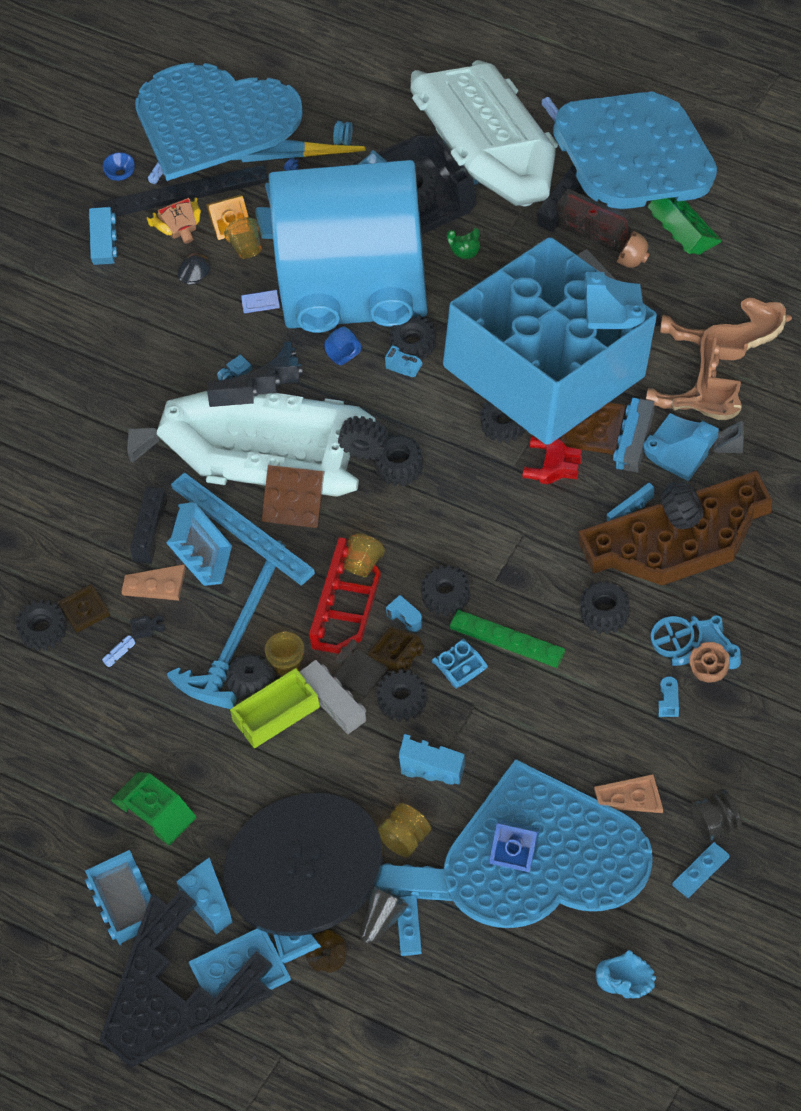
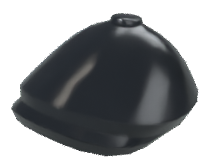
(193, 268)

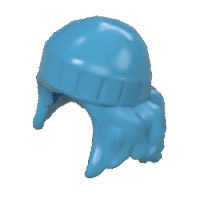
(625, 976)

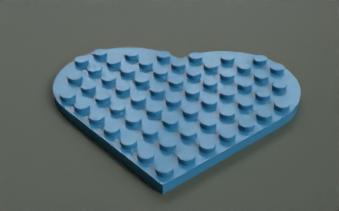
(207, 118)
(583, 855)

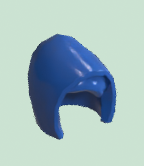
(342, 345)

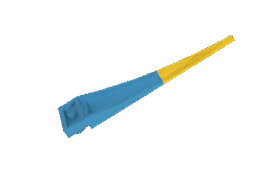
(293, 149)

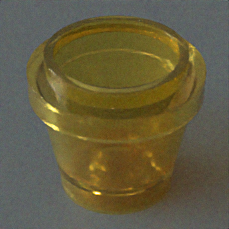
(244, 237)
(362, 554)
(284, 652)

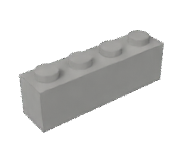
(333, 698)

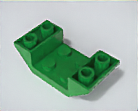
(155, 805)

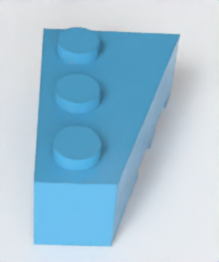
(102, 235)
(431, 763)
(205, 889)

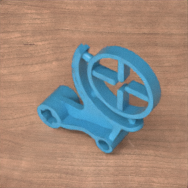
(709, 631)

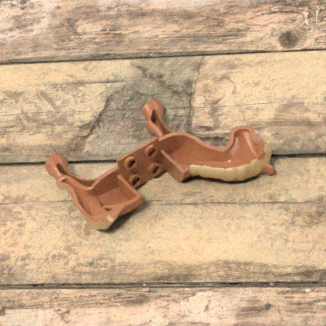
(724, 342)

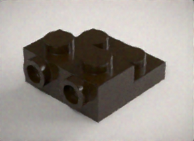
(397, 649)

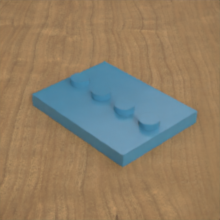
(220, 965)

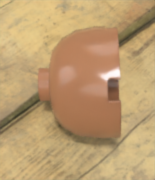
(634, 251)
(709, 662)

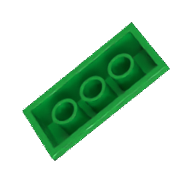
(684, 225)

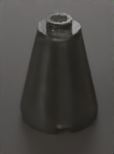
(380, 914)

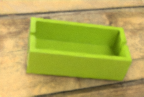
(275, 708)

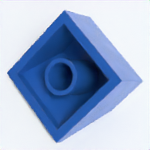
(514, 845)

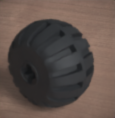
(682, 505)
(249, 675)

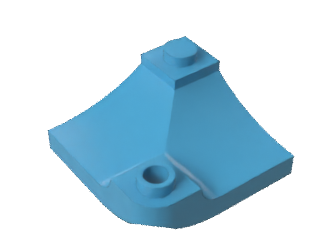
(612, 302)
(680, 445)

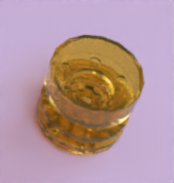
(404, 830)

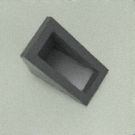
(730, 439)
(140, 441)

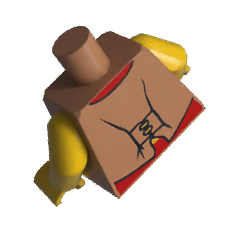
(177, 219)

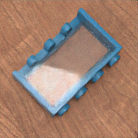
(200, 544)
(120, 894)

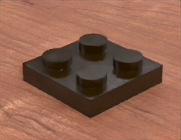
(84, 608)

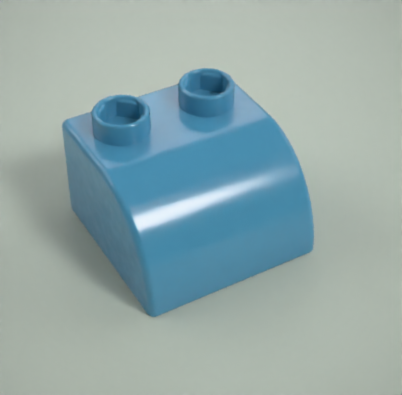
(348, 245)

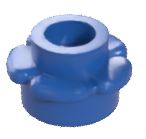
(291, 164)

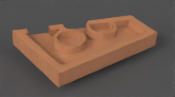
(157, 583)
(631, 795)

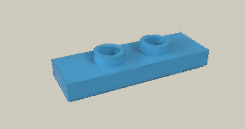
(633, 503)
(700, 870)
(409, 928)

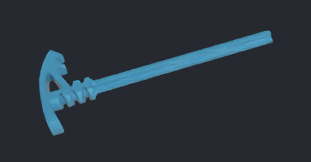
(217, 673)

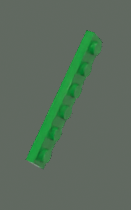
(507, 638)

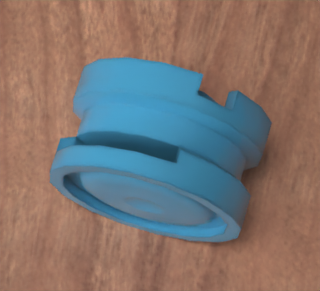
(342, 133)

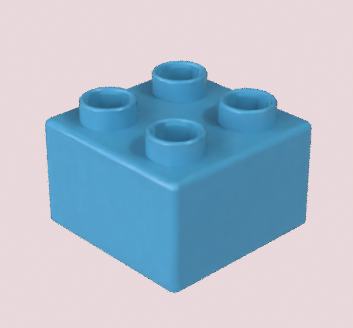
(529, 345)

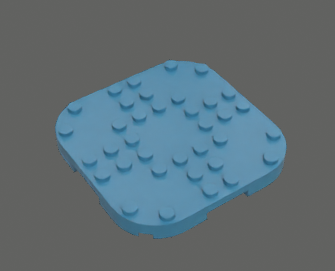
(634, 149)

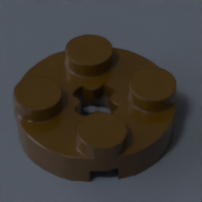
(337, 956)

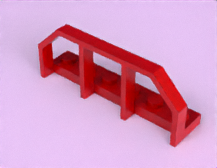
(327, 599)

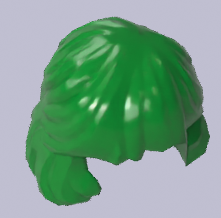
(464, 246)

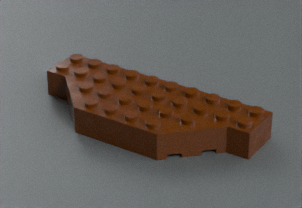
(658, 552)

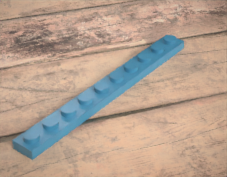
(243, 529)

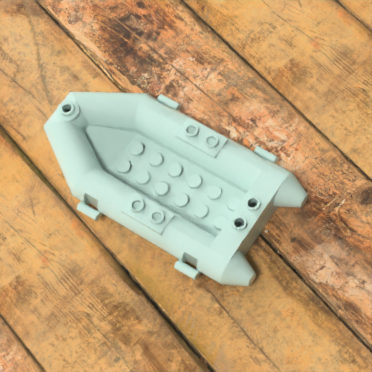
(488, 130)
(273, 431)

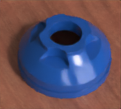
(117, 162)

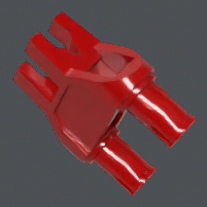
(558, 463)

